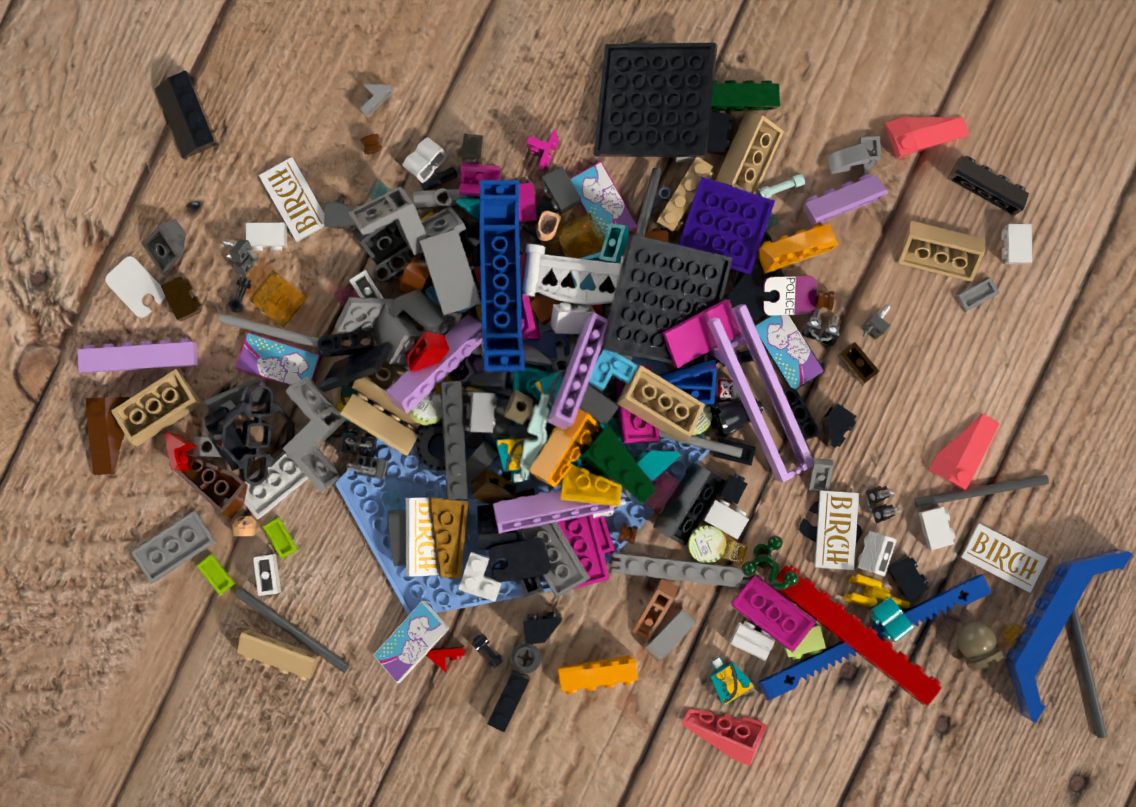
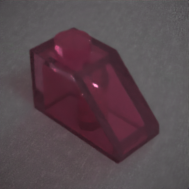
(664, 488)

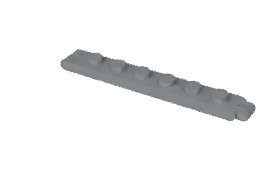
(678, 570)

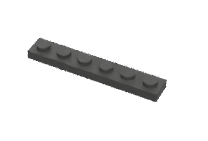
(453, 440)

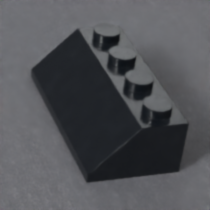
(185, 114)
(988, 185)
(688, 503)

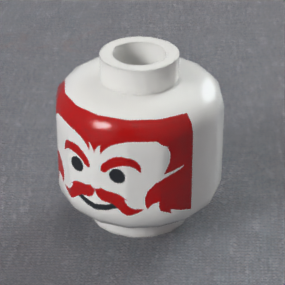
(725, 390)

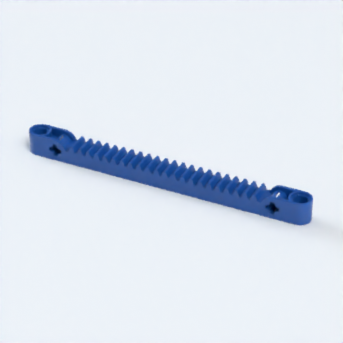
(775, 685)

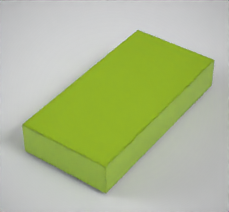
(280, 538)
(215, 574)

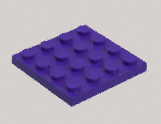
(727, 223)

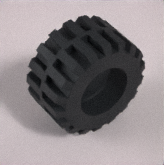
(423, 446)

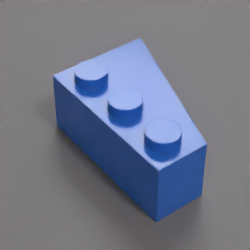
(695, 380)

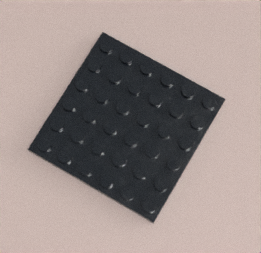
(655, 100)
(658, 290)

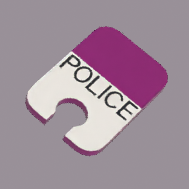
(795, 295)

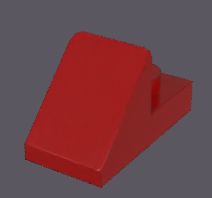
(177, 448)
(439, 655)

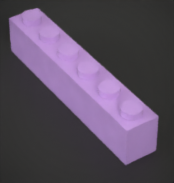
(138, 356)
(578, 372)
(416, 385)
(541, 510)

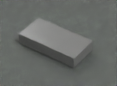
(977, 294)

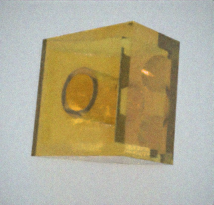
(581, 237)
(278, 298)

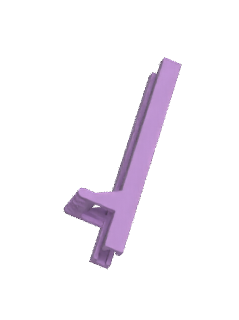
(726, 355)

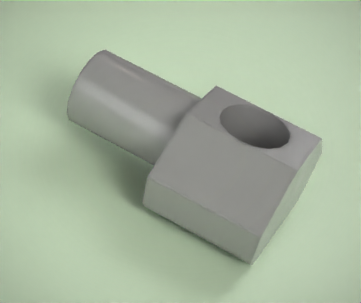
(200, 441)

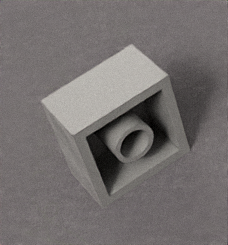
(478, 410)

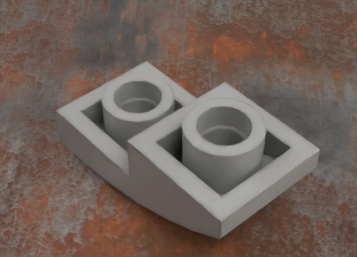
(845, 158)

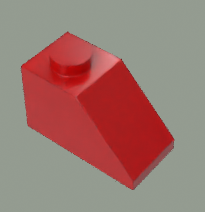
(427, 351)

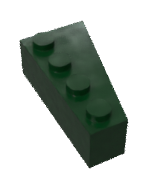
(747, 94)
(616, 464)

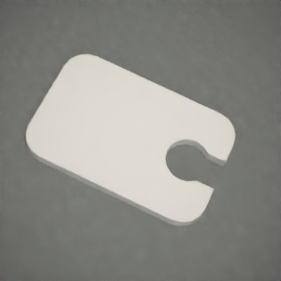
(131, 283)

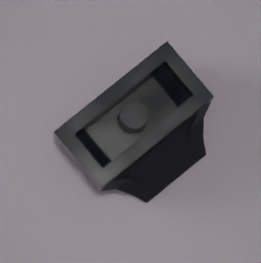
(469, 369)

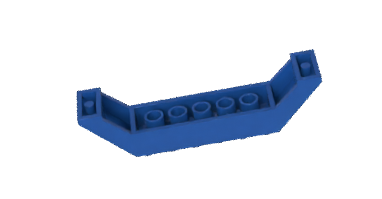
(500, 276)
(1048, 621)

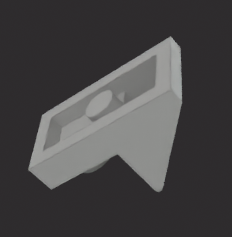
(379, 93)
(820, 474)

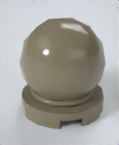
(979, 643)

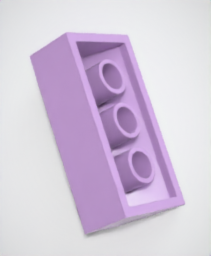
(844, 200)

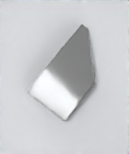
(874, 150)

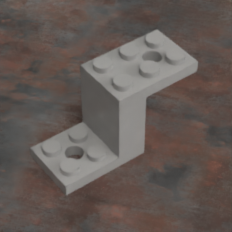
(398, 207)
(373, 316)
(304, 446)

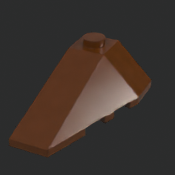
(104, 433)
(218, 486)

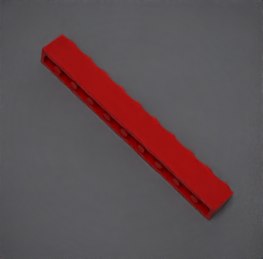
(861, 639)

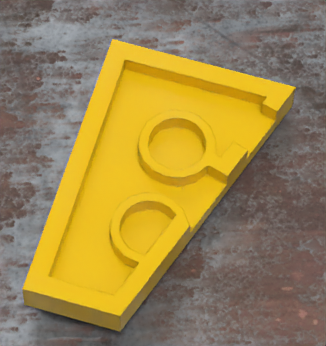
(588, 488)

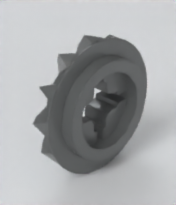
(518, 663)

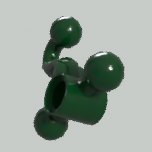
(750, 567)

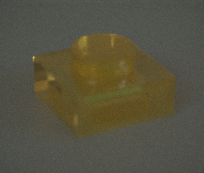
(735, 552)
(1011, 632)

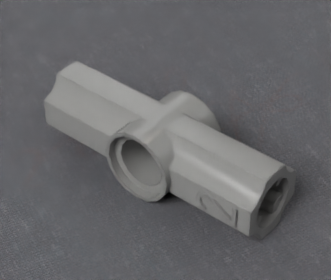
(428, 199)

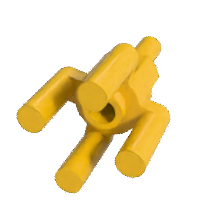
(873, 593)

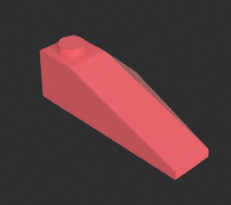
(918, 134)
(962, 457)
(730, 735)

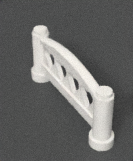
(539, 265)

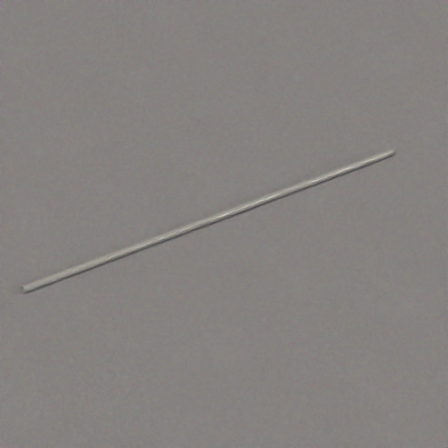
(313, 341)

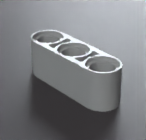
(670, 635)

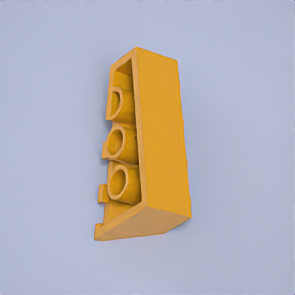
(797, 247)
(564, 448)
(598, 673)

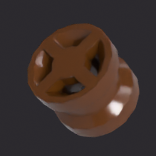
(371, 144)
(825, 300)
(628, 533)

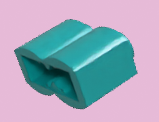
(892, 619)

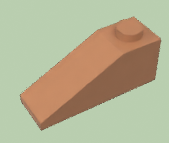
(655, 609)

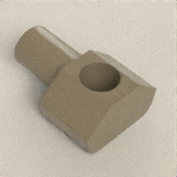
(527, 409)

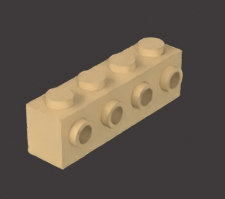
(685, 193)

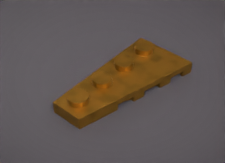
(449, 528)

